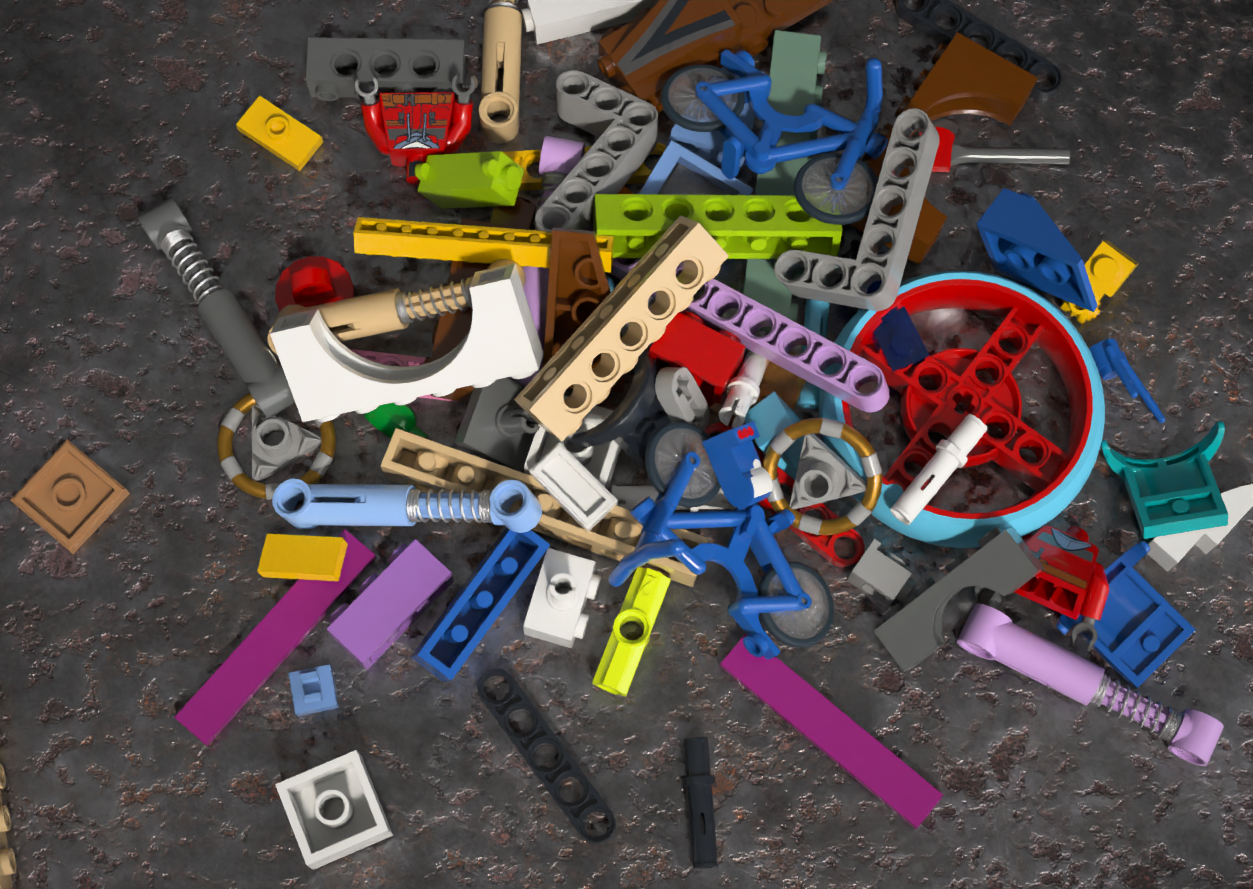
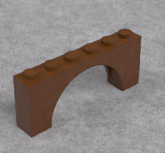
(961, 82)

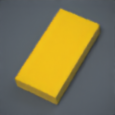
(302, 557)

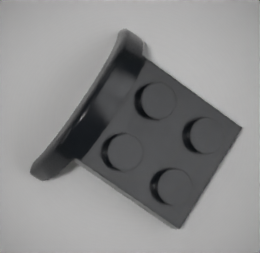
(634, 419)

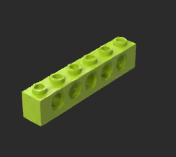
(739, 223)

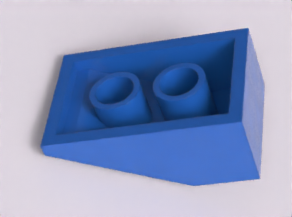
(1033, 249)

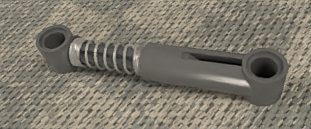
(219, 309)

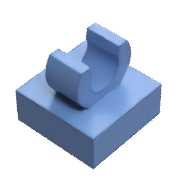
(313, 690)

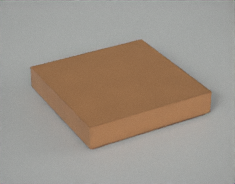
(70, 496)

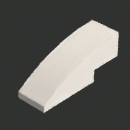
(1172, 548)

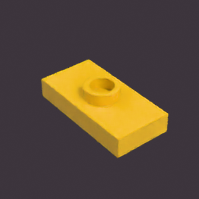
(279, 133)

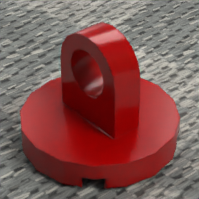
(313, 283)

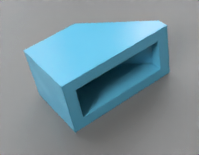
(771, 418)

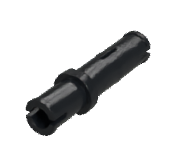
(700, 802)

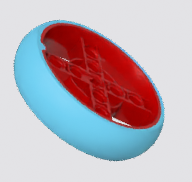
(1026, 321)

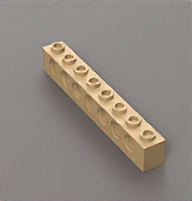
(438, 467)

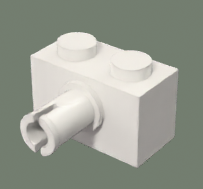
(561, 598)

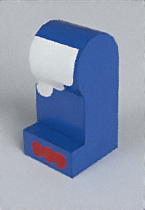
(739, 466)

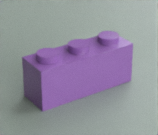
(389, 603)

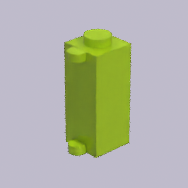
(469, 179)

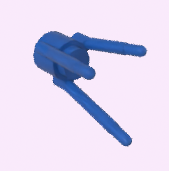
(1113, 363)

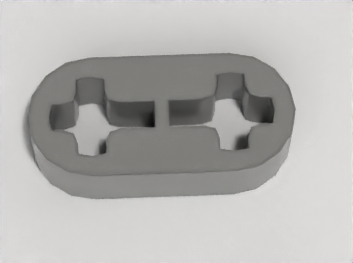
(681, 397)

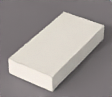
(573, 487)

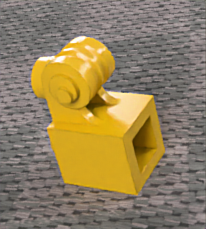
(1106, 272)

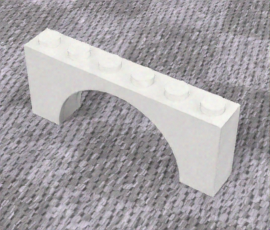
(335, 380)

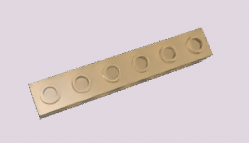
(601, 330)

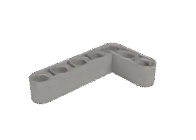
(626, 138)
(879, 228)

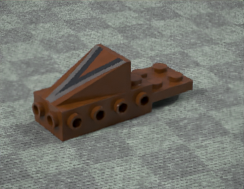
(689, 34)

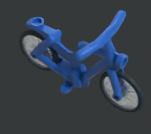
(828, 187)
(790, 595)

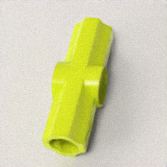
(623, 655)

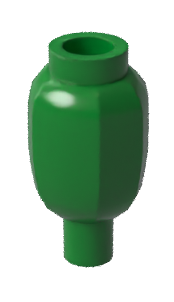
(391, 416)

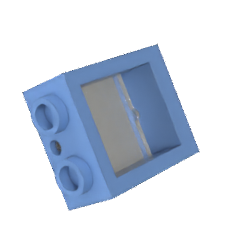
(690, 177)

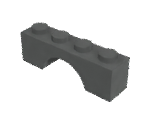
(916, 629)

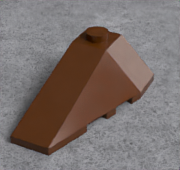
(574, 289)

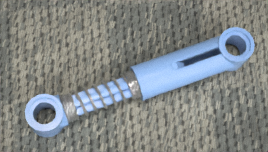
(402, 505)

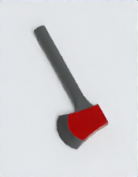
(951, 154)

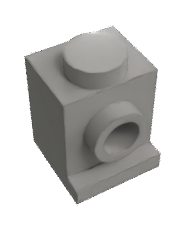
(881, 576)

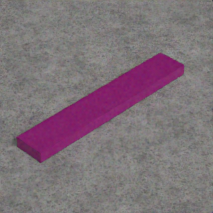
(269, 646)
(834, 734)

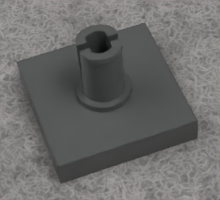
(497, 425)

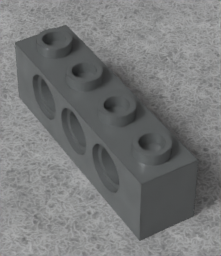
(371, 55)

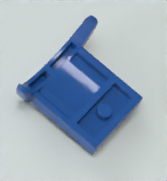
(1136, 623)

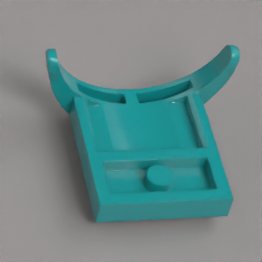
(1173, 491)

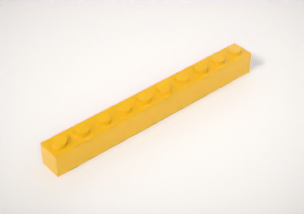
(461, 242)

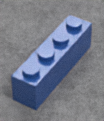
(479, 603)

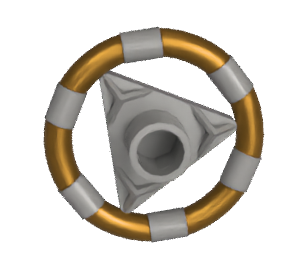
(274, 447)
(824, 475)

